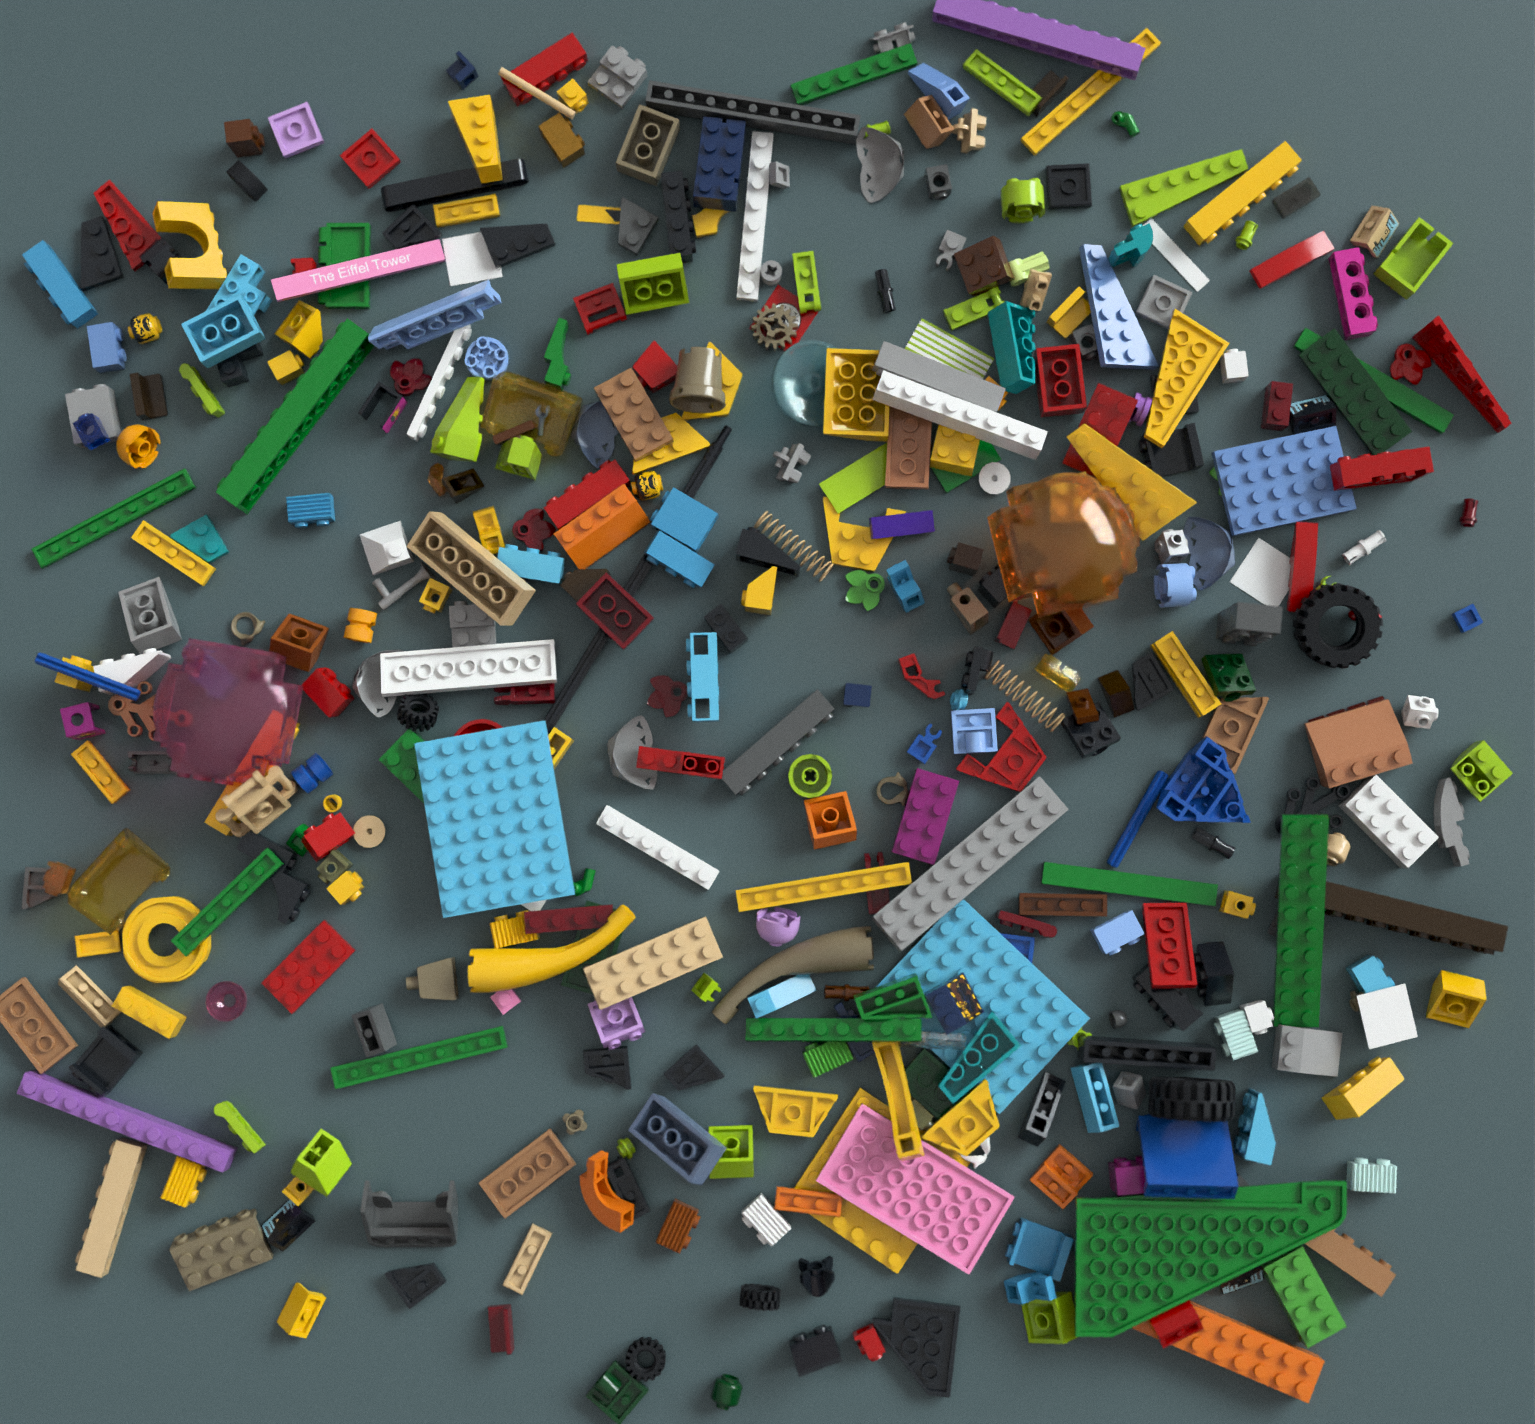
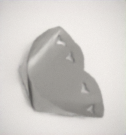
(880, 162)
(368, 685)
(623, 753)

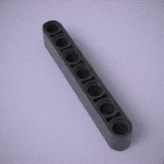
(450, 186)

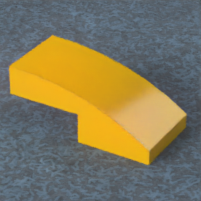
(489, 529)

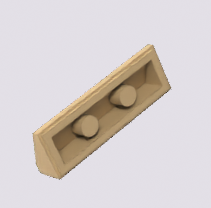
(89, 996)

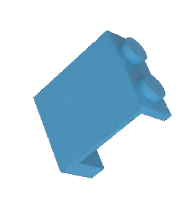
(684, 519)
(1039, 1248)

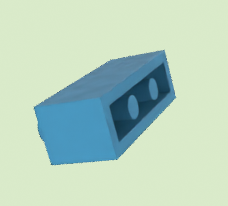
(678, 560)

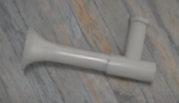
(390, 598)

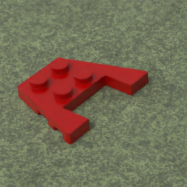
(1014, 761)

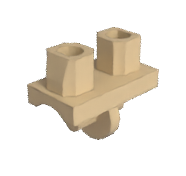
(967, 130)
(1035, 289)

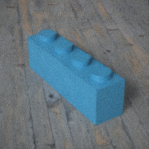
(60, 285)

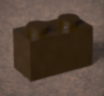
(965, 559)

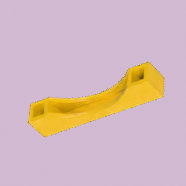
(899, 1099)

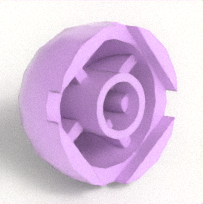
(777, 926)

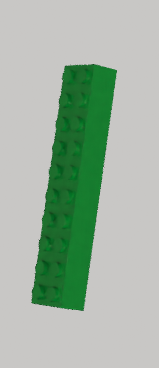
(296, 416)

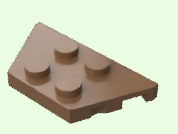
(1234, 726)

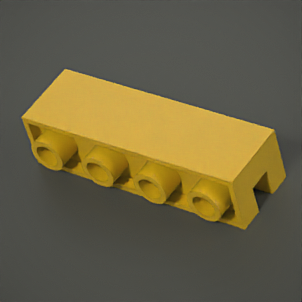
(1185, 674)

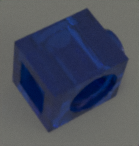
(97, 437)

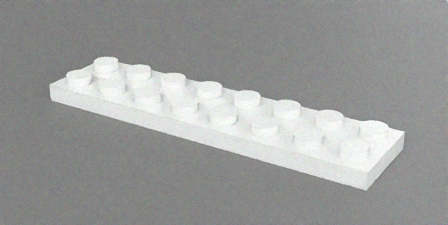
(468, 668)

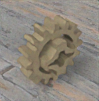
(766, 324)

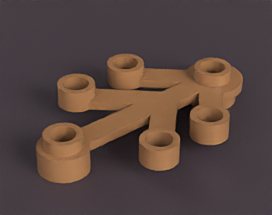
(144, 710)

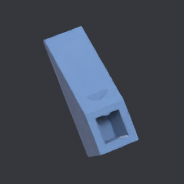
(945, 90)

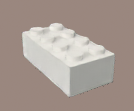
(1388, 821)

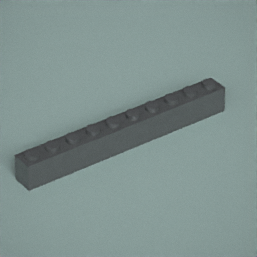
(755, 111)

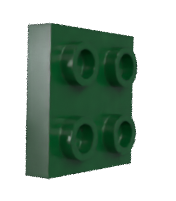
(1228, 676)
(617, 1392)

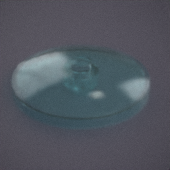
(800, 382)

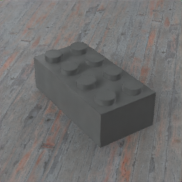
(1249, 623)

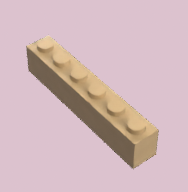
(111, 1207)

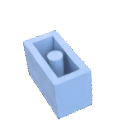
(1117, 932)

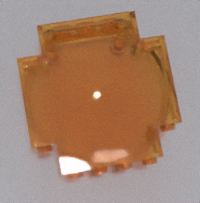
(1064, 543)

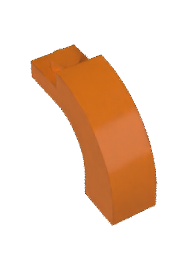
(601, 1199)

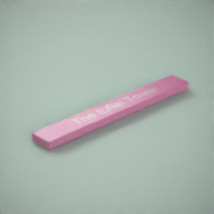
(358, 270)

